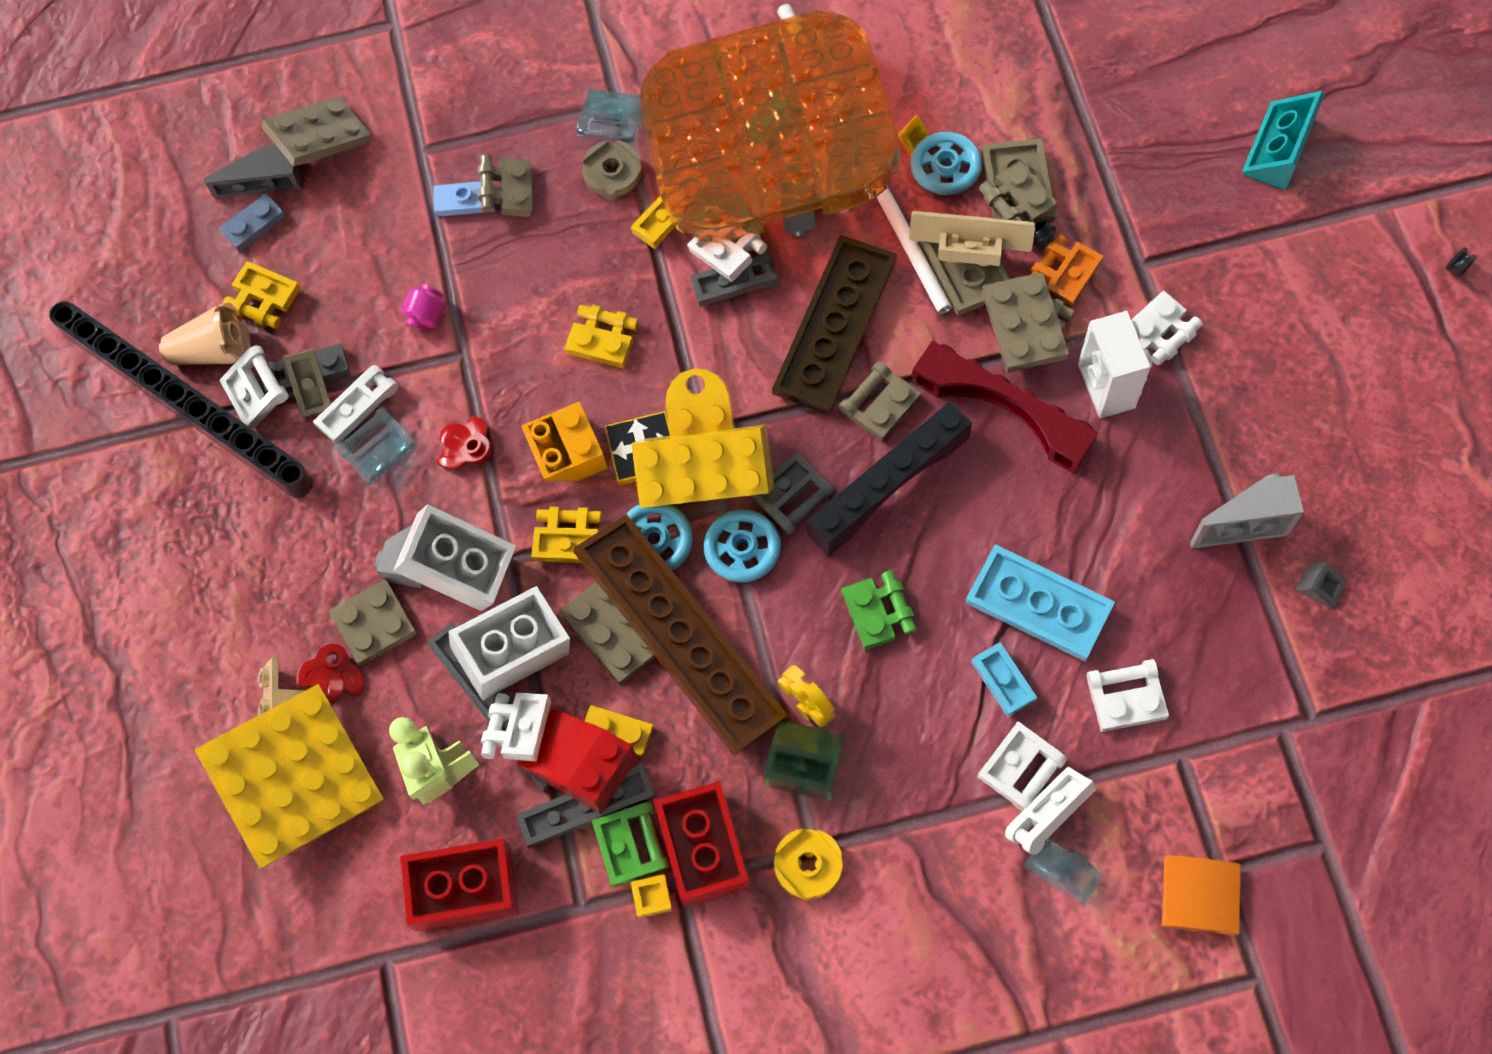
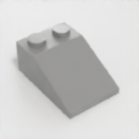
(1258, 513)

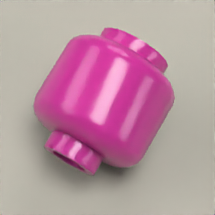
(423, 307)

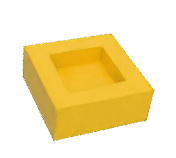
(651, 896)

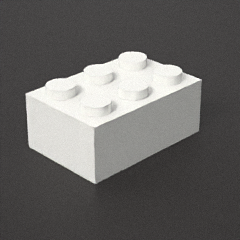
(1114, 364)
(454, 558)
(509, 642)

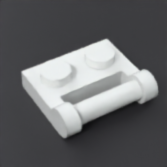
(246, 392)
(1128, 706)
(1013, 759)

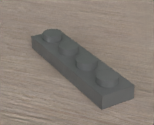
(567, 814)

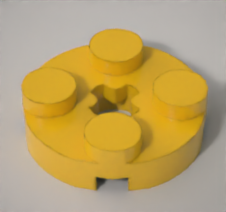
(812, 701)
(828, 866)

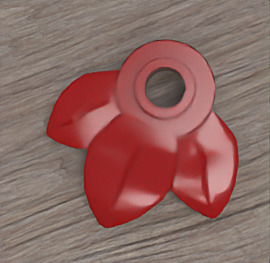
(465, 444)
(331, 678)

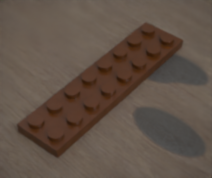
(680, 634)

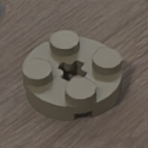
(611, 184)

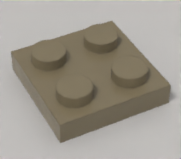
(372, 622)

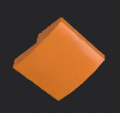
(1201, 895)

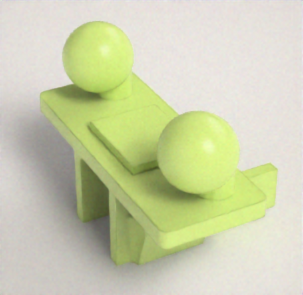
(424, 766)

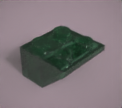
(804, 760)

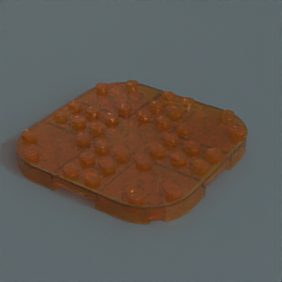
(769, 126)

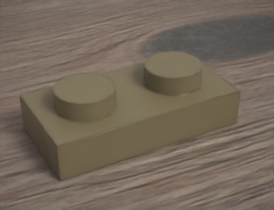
(307, 382)

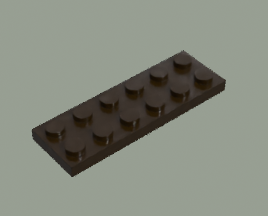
(834, 324)

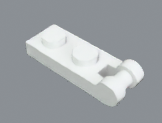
(355, 404)
(1049, 810)

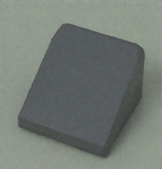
(1321, 583)

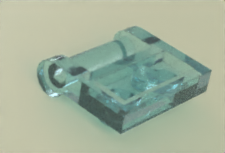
(610, 108)
(380, 451)

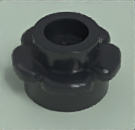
(1043, 234)

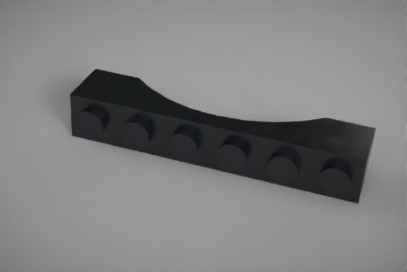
(857, 502)

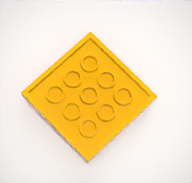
(289, 776)

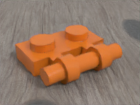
(1073, 274)

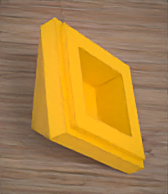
(913, 134)

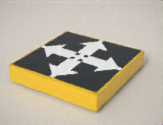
(623, 433)

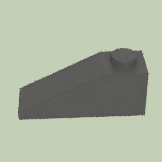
(255, 173)

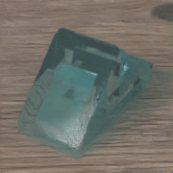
(1065, 870)

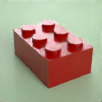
(701, 844)
(458, 885)

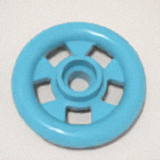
(945, 141)
(669, 516)
(730, 523)

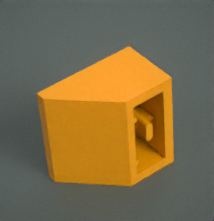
(565, 445)

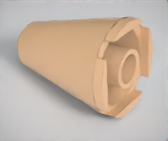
(207, 339)

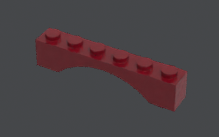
(948, 374)

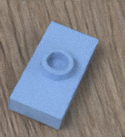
(457, 199)

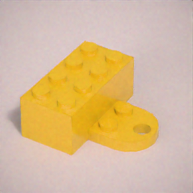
(704, 451)

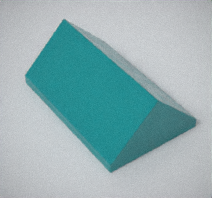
(1282, 139)

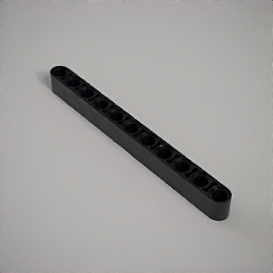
(189, 406)

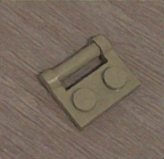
(887, 408)

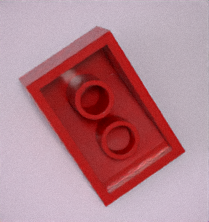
(581, 760)

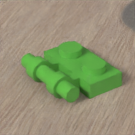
(869, 615)

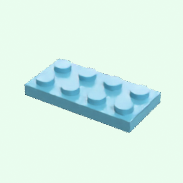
(1040, 602)

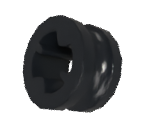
(1461, 262)

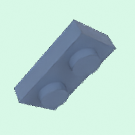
(252, 222)

